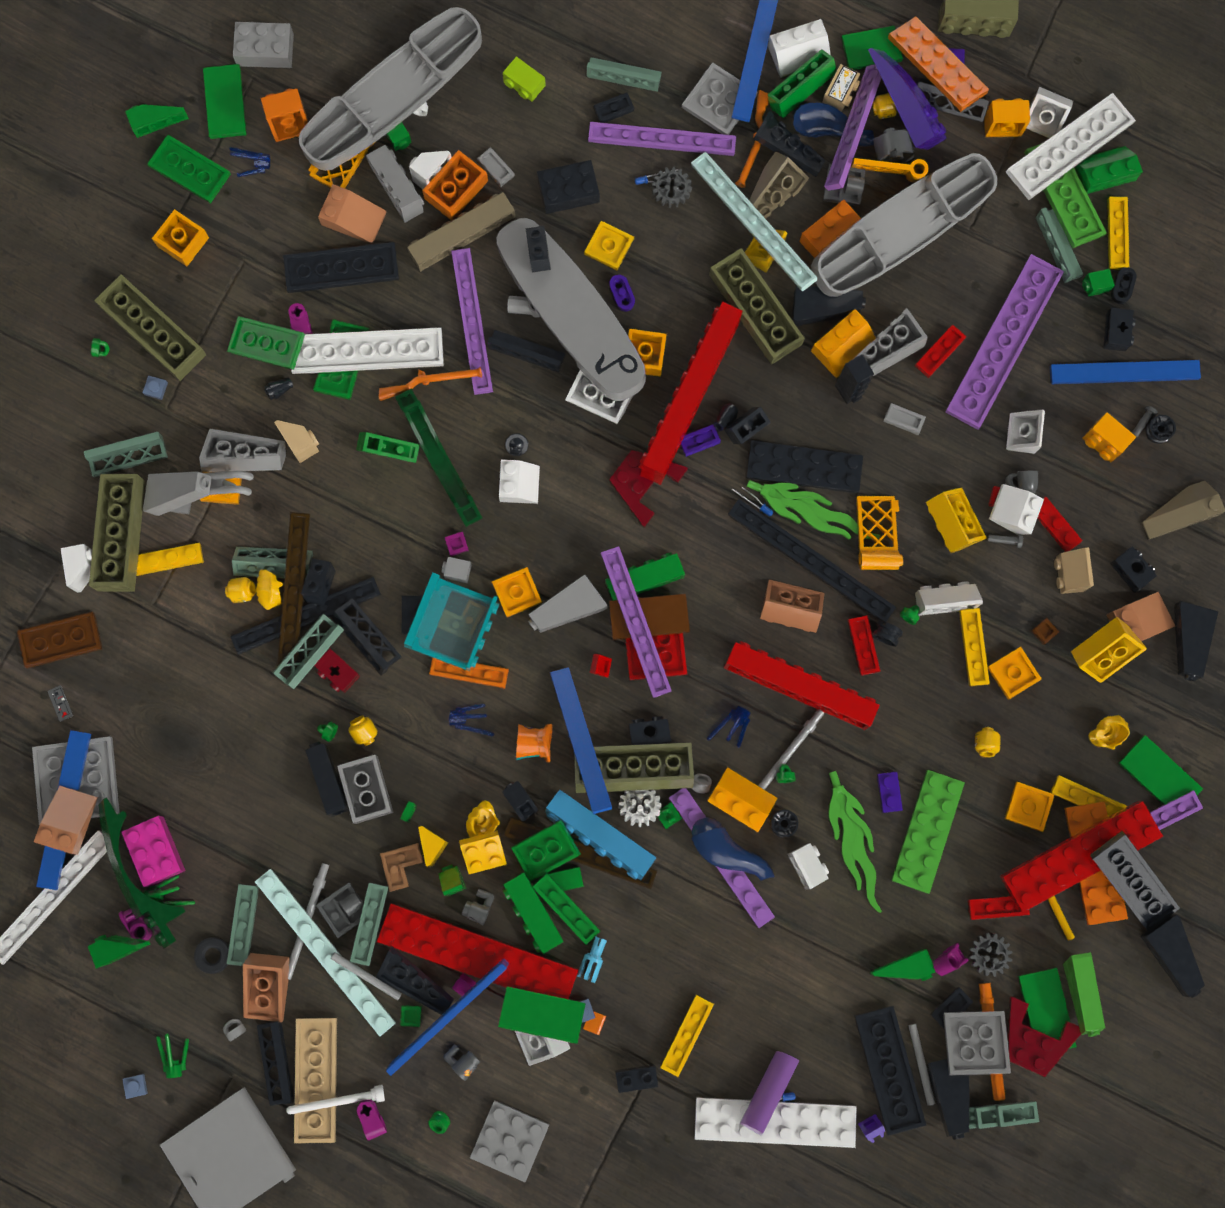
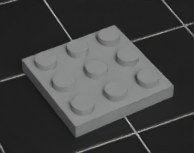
(714, 99)
(976, 1043)
(509, 1141)

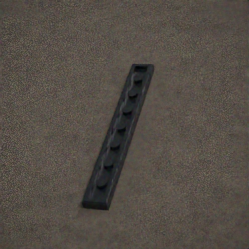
(311, 612)

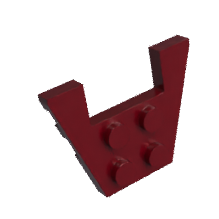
(633, 486)
(1032, 1048)

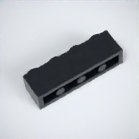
(854, 379)

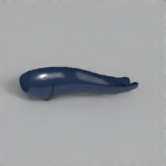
(824, 119)
(721, 851)

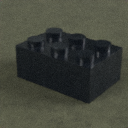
(568, 187)

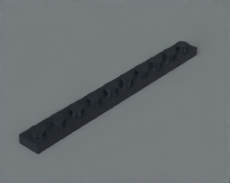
(811, 561)

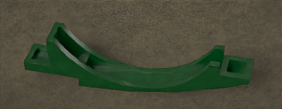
(438, 458)
(155, 913)

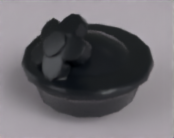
(516, 444)

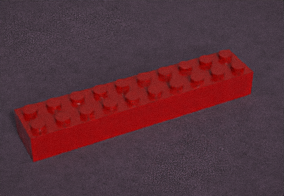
(690, 392)
(474, 953)

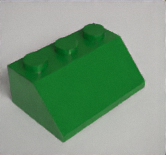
(1108, 169)

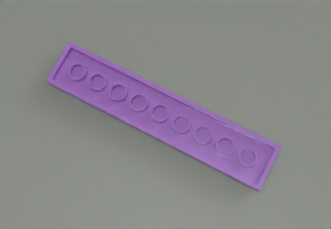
(1004, 342)

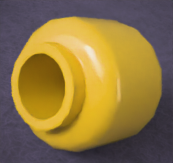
(884, 106)
(240, 589)
(362, 730)
(987, 742)

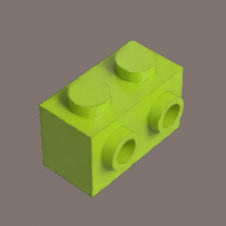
(523, 79)

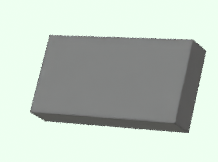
(495, 167)
(904, 419)

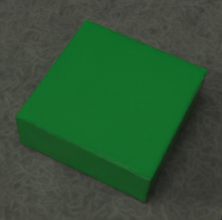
(408, 812)
(411, 1016)

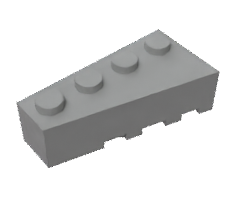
(395, 183)
(895, 343)
(240, 452)

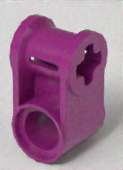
(302, 322)
(133, 924)
(949, 960)
(372, 1123)

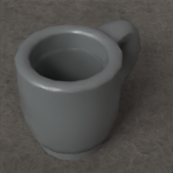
(1025, 479)

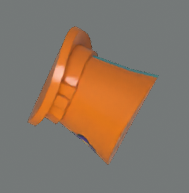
(534, 742)

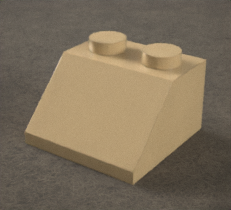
(299, 440)
(1074, 571)

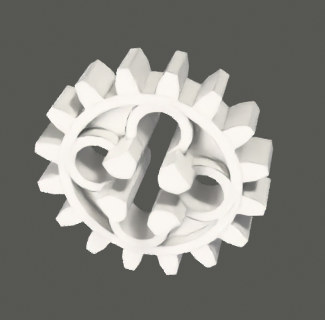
(640, 817)

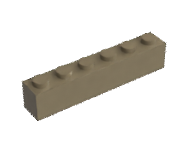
(461, 231)

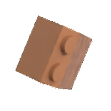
(351, 214)
(1145, 616)
(66, 820)
(265, 986)

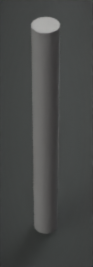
(366, 976)
(921, 1064)

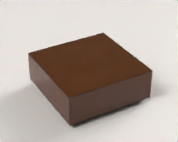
(1045, 631)

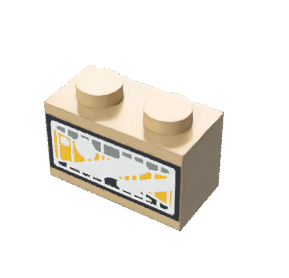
(841, 88)

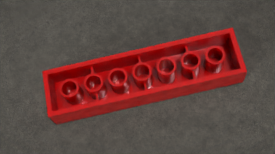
(802, 686)
(1071, 859)

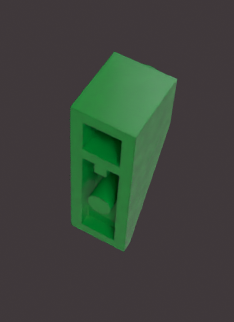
(150, 118)
(387, 447)
(451, 880)
(113, 948)
(913, 966)

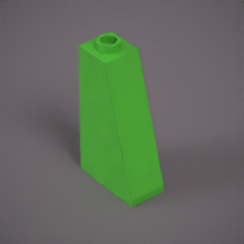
(1084, 993)

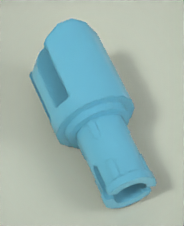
(593, 956)

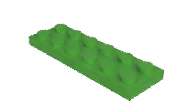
(1073, 208)
(927, 831)

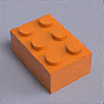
(285, 114)
(455, 185)
(828, 228)

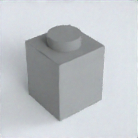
(456, 569)

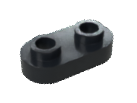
(1122, 286)

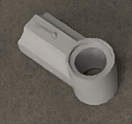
(521, 305)

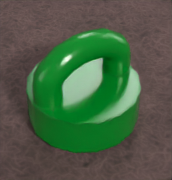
(96, 348)
(910, 614)
(328, 731)
(785, 777)
(439, 1122)

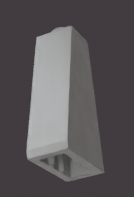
(174, 490)
(569, 605)

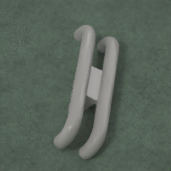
(222, 486)

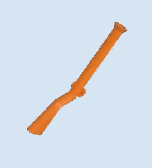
(762, 103)
(388, 392)

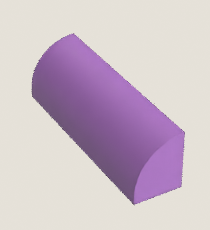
(769, 1092)

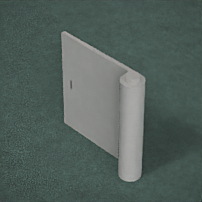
(228, 1155)

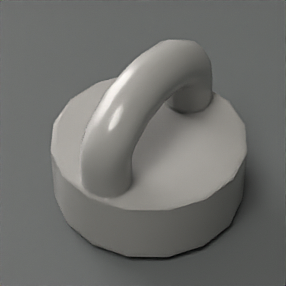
(702, 783)
(235, 1032)

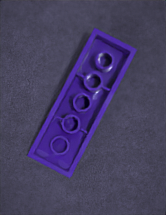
(910, 102)

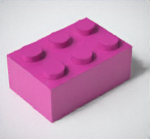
(153, 851)

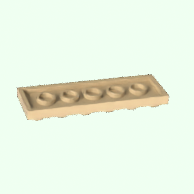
(315, 1078)

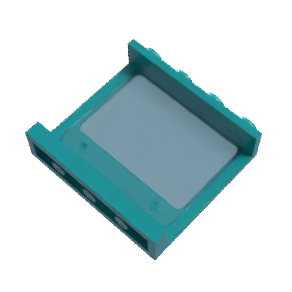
(451, 623)

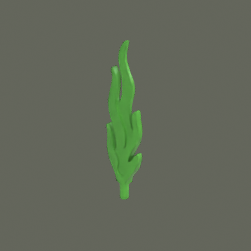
(803, 503)
(854, 830)

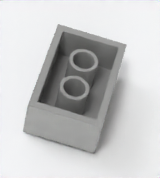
(263, 44)
(365, 789)

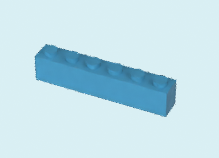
(600, 835)

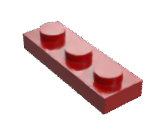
(940, 351)
(1058, 526)
(863, 645)
(993, 908)

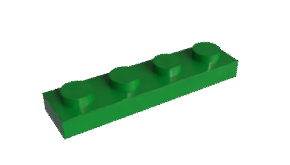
(566, 908)

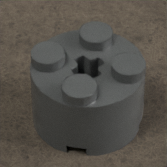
(894, 146)

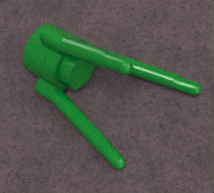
(157, 894)
(172, 1067)

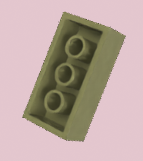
(978, 17)

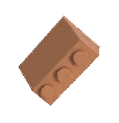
(792, 606)

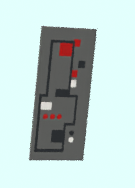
(60, 703)

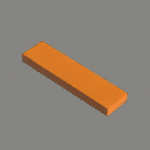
(480, 674)

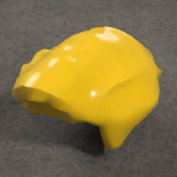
(268, 589)
(1110, 732)
(482, 820)

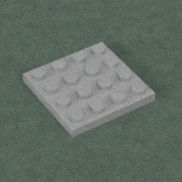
(97, 777)

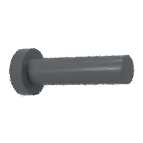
(1149, 412)
(1018, 541)

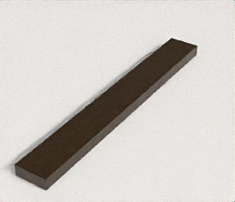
(293, 585)
(520, 831)

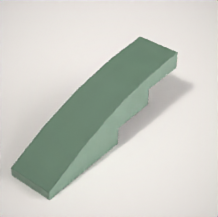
(1003, 1114)

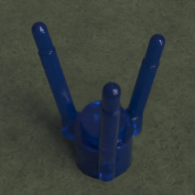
(261, 160)
(459, 716)
(739, 717)

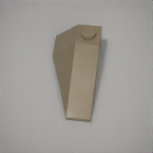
(777, 183)
(1187, 508)

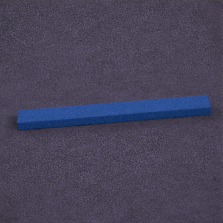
(754, 60)
(1125, 372)
(581, 741)
(70, 778)
(445, 1018)

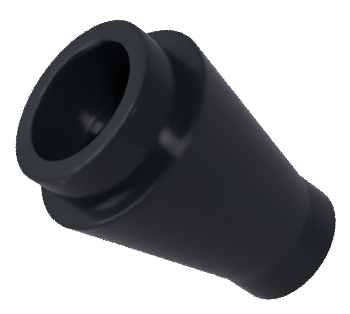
(277, 388)
(727, 414)

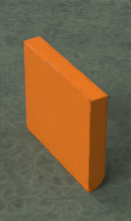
(596, 1024)

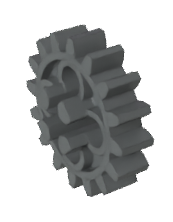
(665, 179)
(1000, 948)

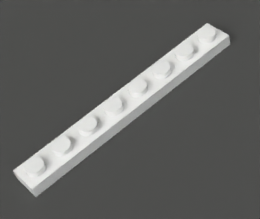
(49, 898)

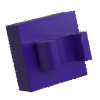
(872, 1128)

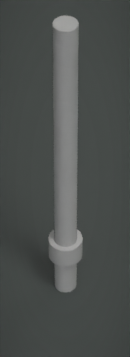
(809, 727)
(318, 883)

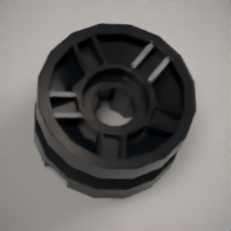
(1159, 421)
(887, 633)
(791, 819)

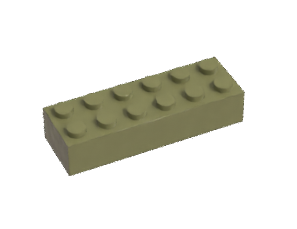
(761, 310)
(150, 327)
(117, 532)
(643, 767)

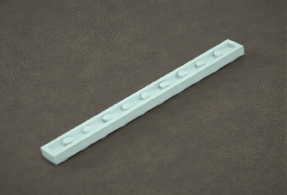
(754, 221)
(323, 950)

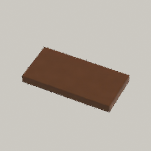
(662, 613)
(59, 639)

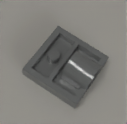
(851, 191)
(342, 910)

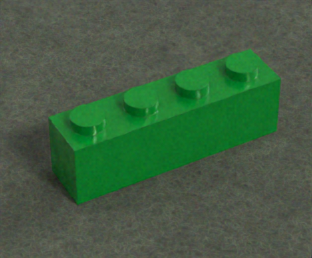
(802, 83)
(652, 574)
(533, 913)

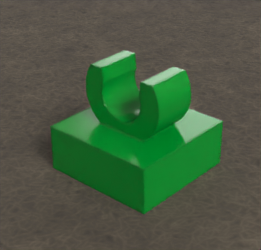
(669, 815)

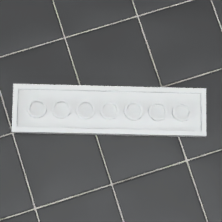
(1070, 146)
(370, 350)
(790, 1123)

